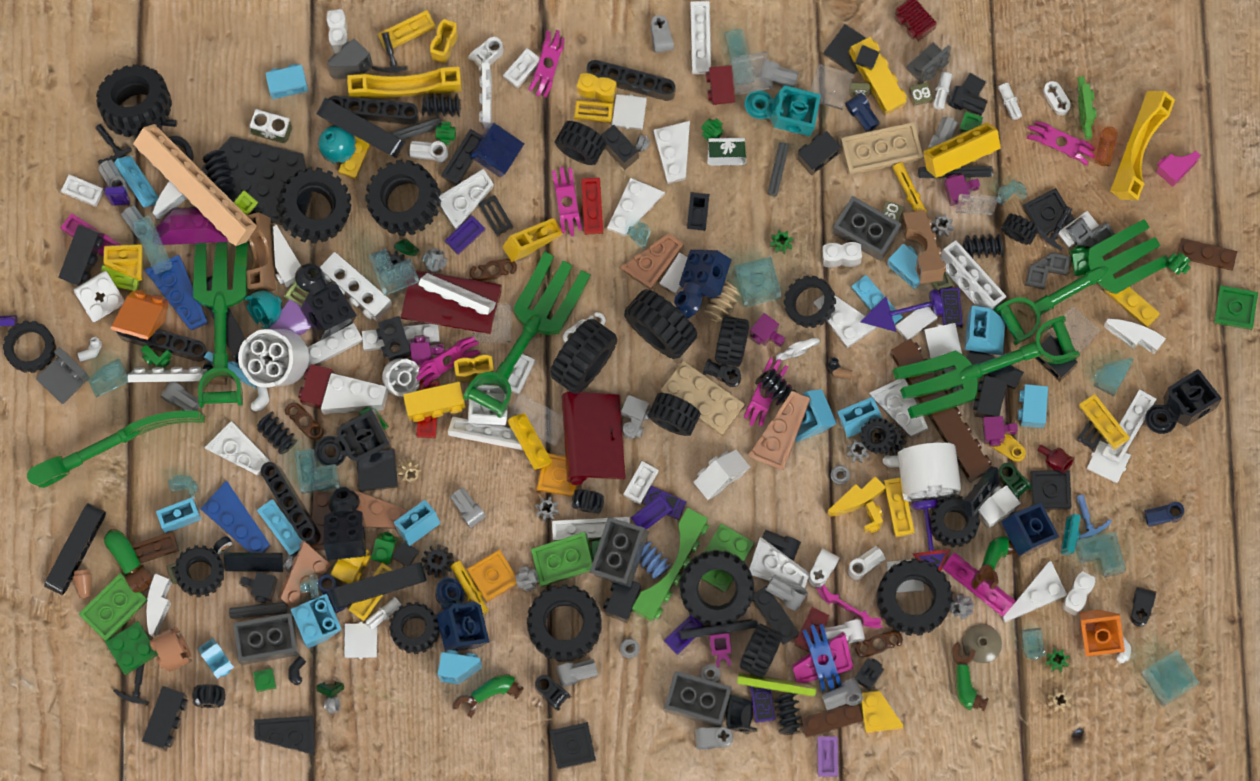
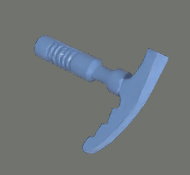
(1085, 514)

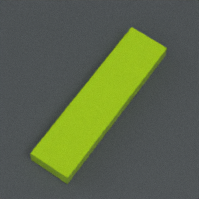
(776, 684)

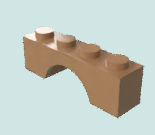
(917, 228)
(261, 274)

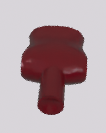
(1057, 458)

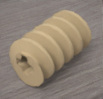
(721, 303)

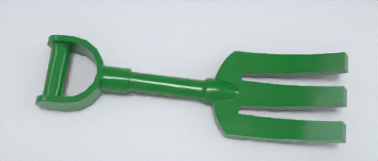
(1099, 272)
(220, 300)
(534, 322)
(967, 373)
(59, 467)

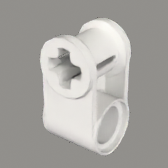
(485, 54)
(824, 566)

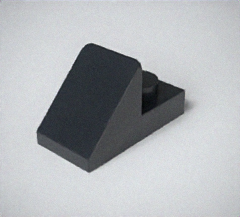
(698, 211)

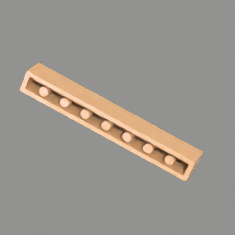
(195, 185)

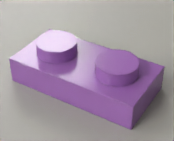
(827, 756)

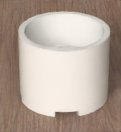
(288, 356)
(929, 472)

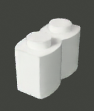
(337, 29)
(846, 254)
(998, 506)
(1077, 596)

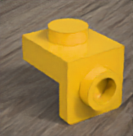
(875, 515)

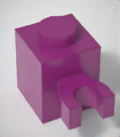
(956, 185)
(766, 330)
(422, 350)
(995, 430)
(721, 646)

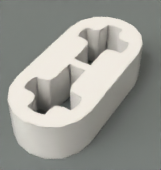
(1060, 95)

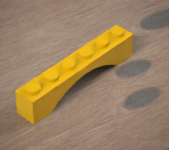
(375, 87)
(1153, 112)

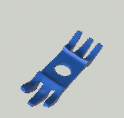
(820, 648)

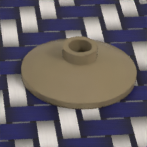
(983, 653)

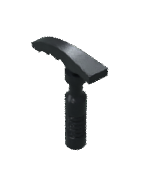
(390, 52)
(109, 140)
(1060, 224)
(138, 681)

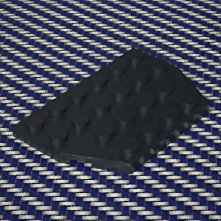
(262, 173)

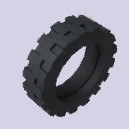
(797, 288)
(19, 330)

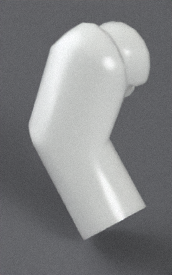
(93, 350)
(262, 400)
(891, 461)
(1124, 656)

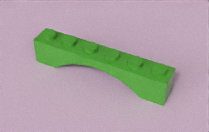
(651, 600)

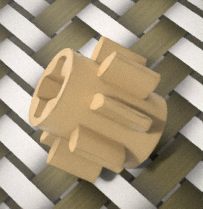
(408, 469)
(1053, 703)

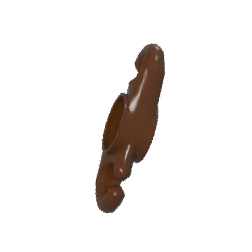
(487, 276)
(301, 412)
(887, 644)

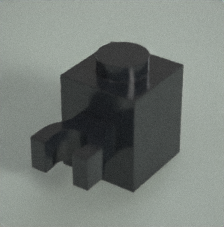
(262, 587)
(869, 673)

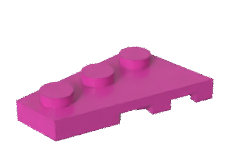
(805, 671)

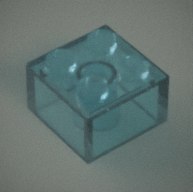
(757, 282)
(1170, 678)

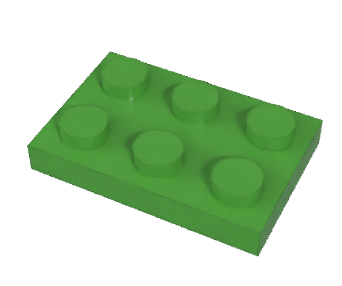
(730, 541)
(563, 559)
(112, 607)

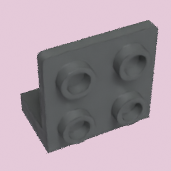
(928, 62)
(62, 376)

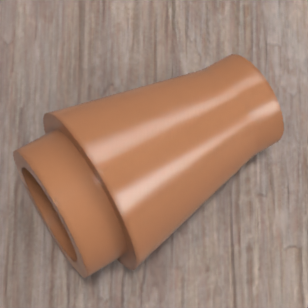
(83, 582)

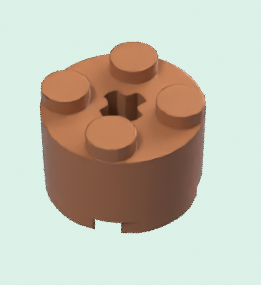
(171, 649)

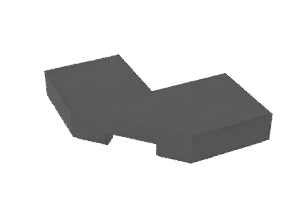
(1084, 236)
(1052, 263)

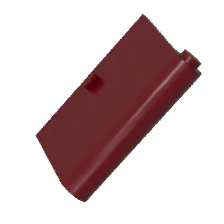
(436, 310)
(588, 437)

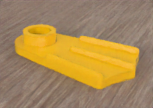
(1008, 447)

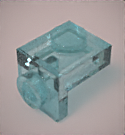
(1006, 192)
(180, 482)
(1033, 643)

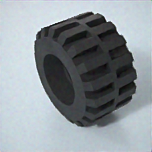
(580, 142)
(732, 341)
(674, 414)
(949, 536)
(194, 555)
(409, 612)
(760, 650)

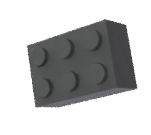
(867, 227)
(619, 552)
(266, 639)
(697, 699)

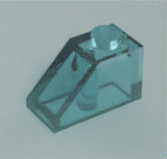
(1112, 376)
(108, 378)

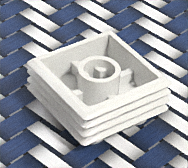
(87, 292)
(483, 415)

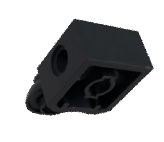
(325, 304)
(1183, 403)
(354, 439)
(344, 526)

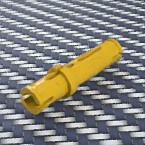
(901, 172)
(468, 586)

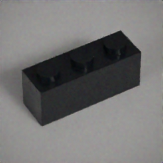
(82, 255)
(165, 719)

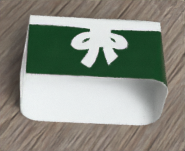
(261, 130)
(726, 151)

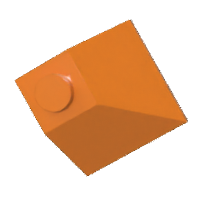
(1101, 632)

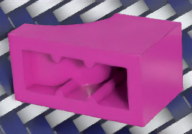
(1175, 167)

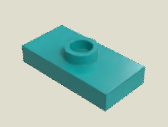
(1071, 534)

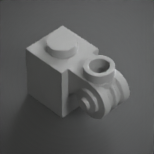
(637, 412)

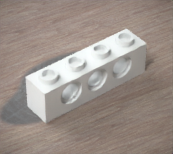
(971, 277)
(380, 302)

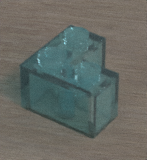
(392, 276)
(312, 477)
(1104, 548)

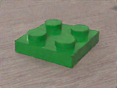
(1236, 307)
(131, 648)

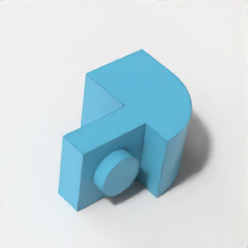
(215, 658)

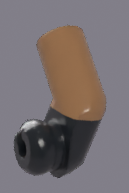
(836, 369)
(222, 380)

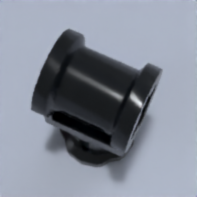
(723, 372)

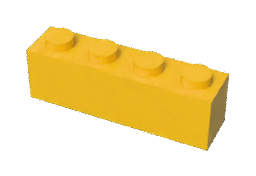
(882, 82)
(962, 149)

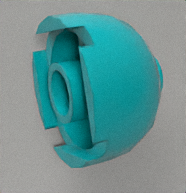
(336, 144)
(264, 307)

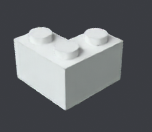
(720, 473)

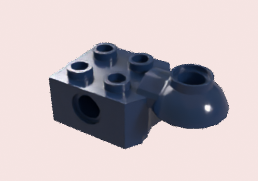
(701, 277)
(459, 624)

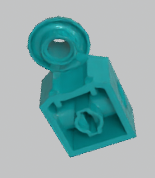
(790, 111)

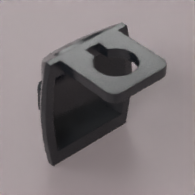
(739, 715)

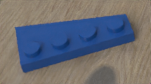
(179, 291)
(234, 519)

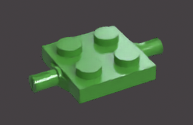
(1086, 110)

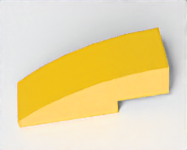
(857, 498)

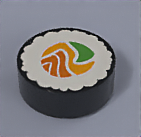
(222, 545)

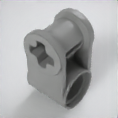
(661, 37)
(709, 738)

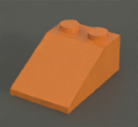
(141, 314)

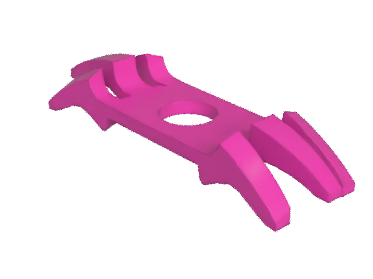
(546, 74)
(1072, 146)
(562, 191)
(436, 364)
(758, 401)
(832, 598)

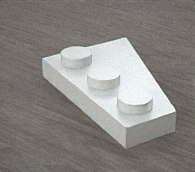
(486, 96)
(673, 150)
(464, 197)
(633, 205)
(892, 402)
(238, 449)

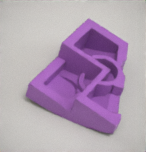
(292, 319)

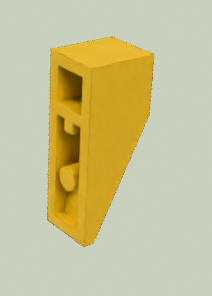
(531, 239)

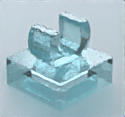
(639, 234)
(311, 586)

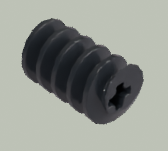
(441, 104)
(216, 170)
(983, 245)
(775, 385)
(275, 433)
(787, 714)

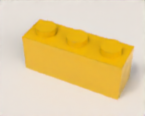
(434, 401)

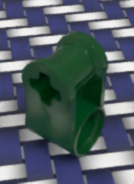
(1015, 480)

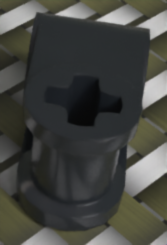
(1142, 603)
(552, 692)

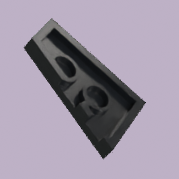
(287, 732)

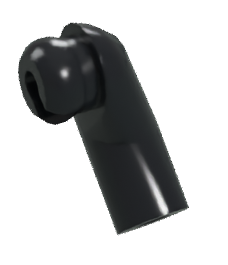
(293, 671)

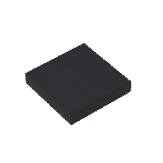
(839, 48)
(1046, 211)
(377, 471)
(1051, 489)
(572, 745)

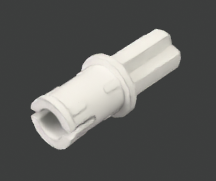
(942, 90)
(1010, 101)
(383, 613)

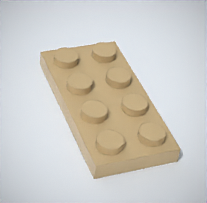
(881, 148)
(715, 404)

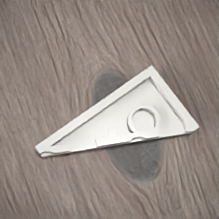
(1042, 591)

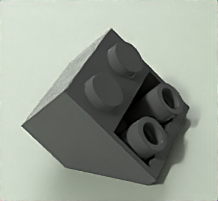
(351, 60)

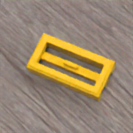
(577, 116)

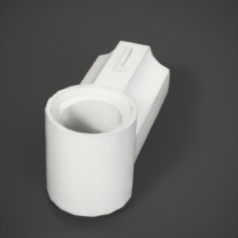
(427, 151)
(867, 562)
(852, 629)

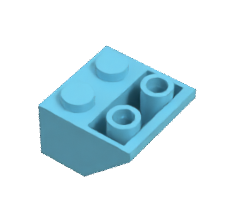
(984, 331)
(316, 621)
(457, 668)

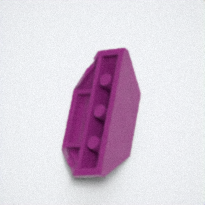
(188, 227)

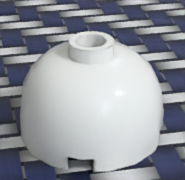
(400, 376)

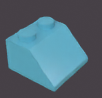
(817, 416)

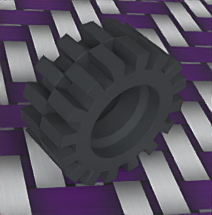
(1019, 229)
(886, 444)

